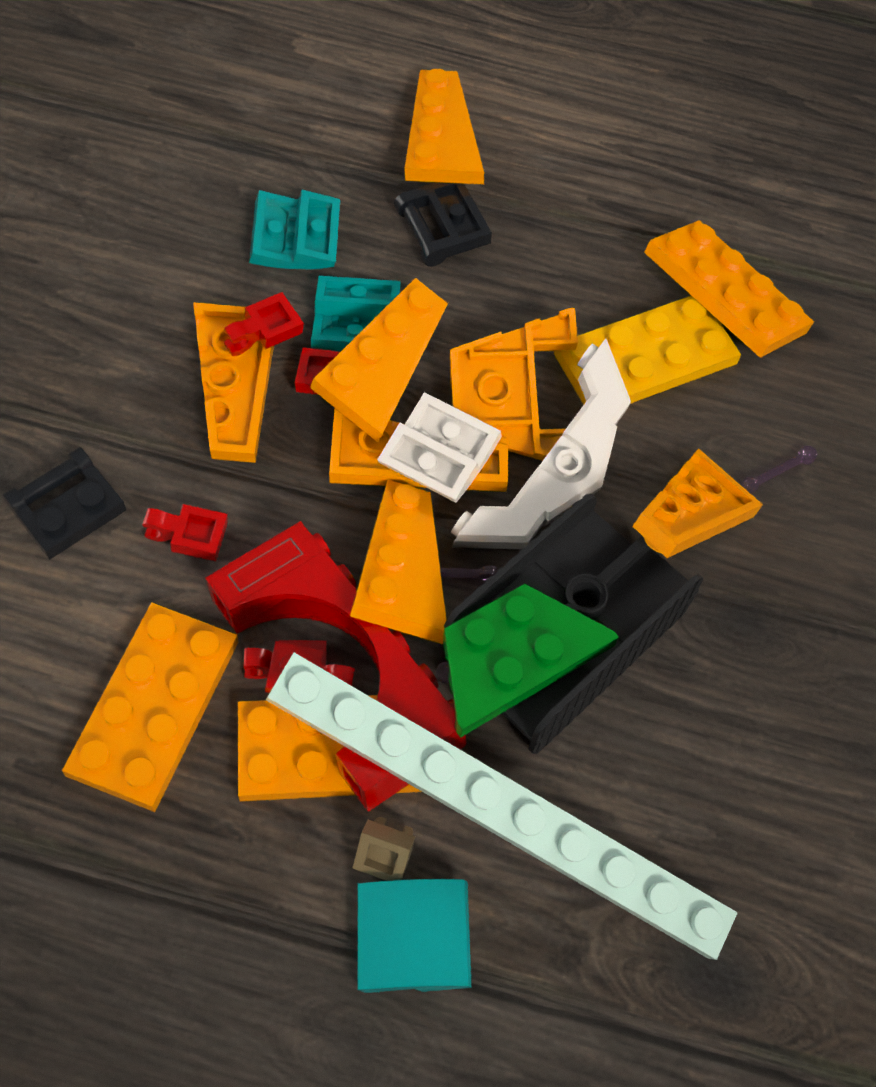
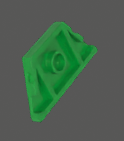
(515, 651)

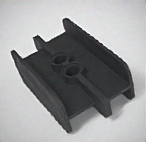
(630, 593)

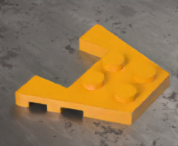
(498, 381)

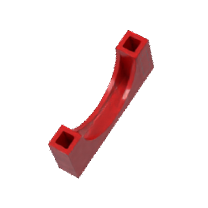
(299, 580)

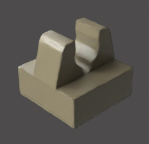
(384, 850)

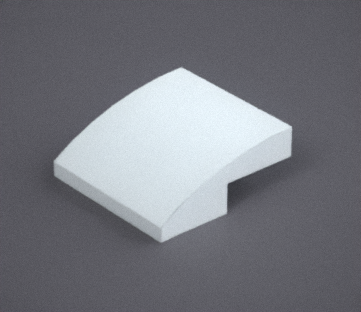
(440, 447)

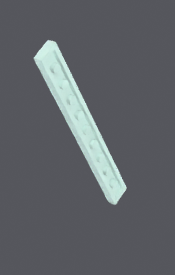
(502, 806)

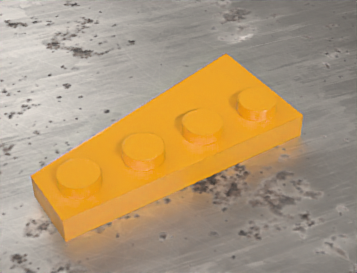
(441, 133)
(378, 363)
(356, 462)
(402, 567)

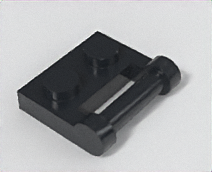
(455, 215)
(71, 514)

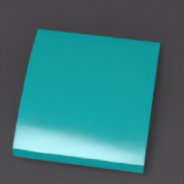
(295, 231)
(347, 307)
(413, 935)

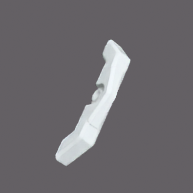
(569, 470)

